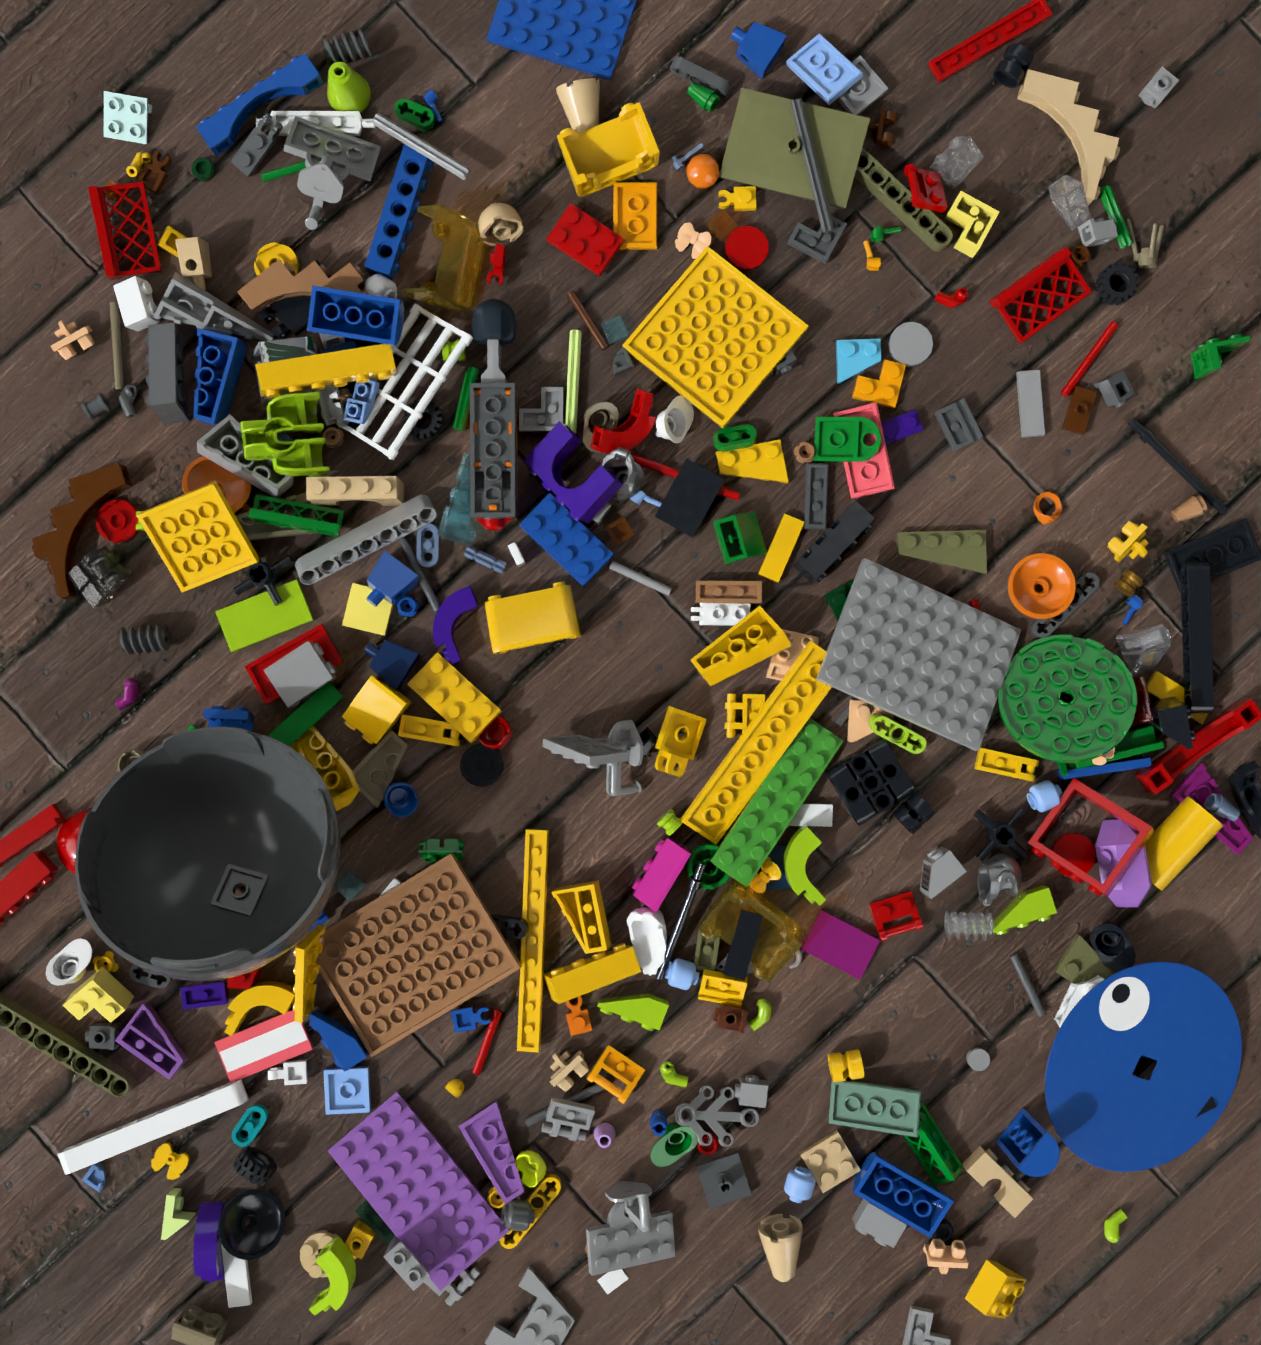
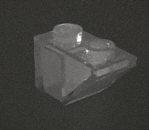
(1070, 201)

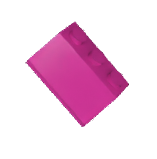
(660, 873)

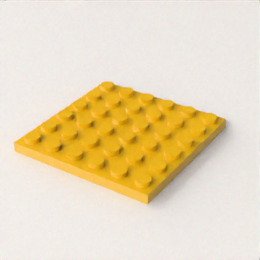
(715, 336)

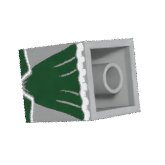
(282, 349)

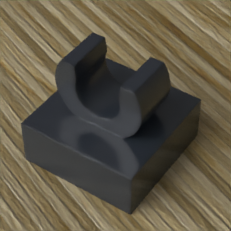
(649, 741)

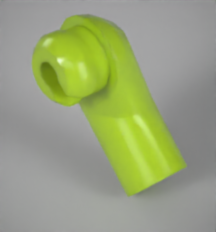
(763, 1014)
(670, 1075)
(1111, 1226)

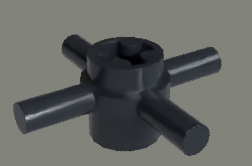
(254, 574)
(1009, 833)

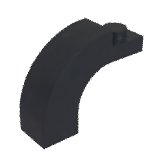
(1247, 794)

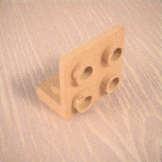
(783, 660)

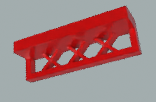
(30, 833)

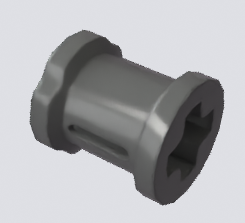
(96, 406)

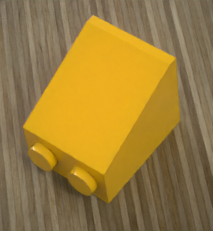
(375, 709)

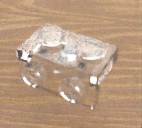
(957, 160)

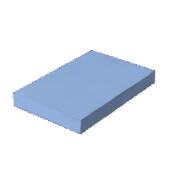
(824, 69)

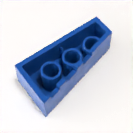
(217, 375)

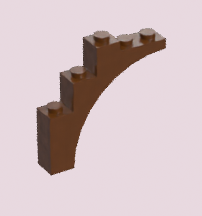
(70, 519)

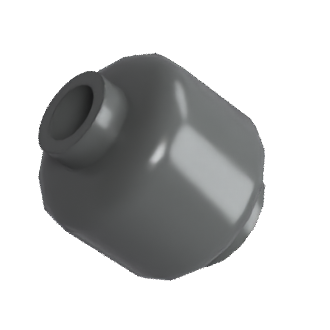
(517, 1215)

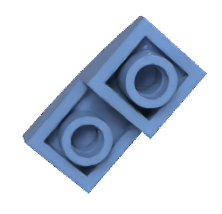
(361, 404)

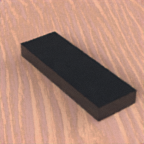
(742, 944)

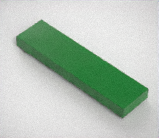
(307, 715)

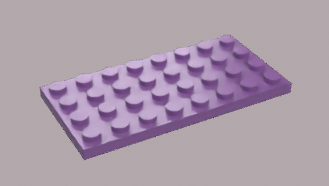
(418, 1190)

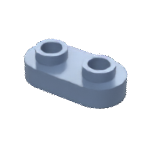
(428, 546)

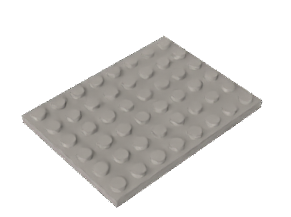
(919, 654)

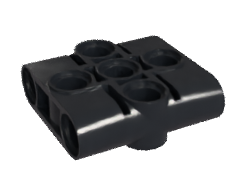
(897, 783)

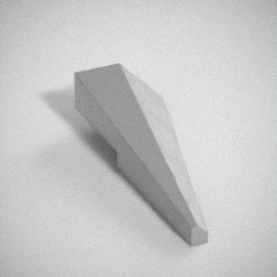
(192, 305)

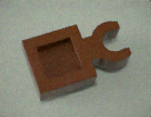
(154, 174)

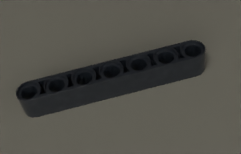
(1197, 636)

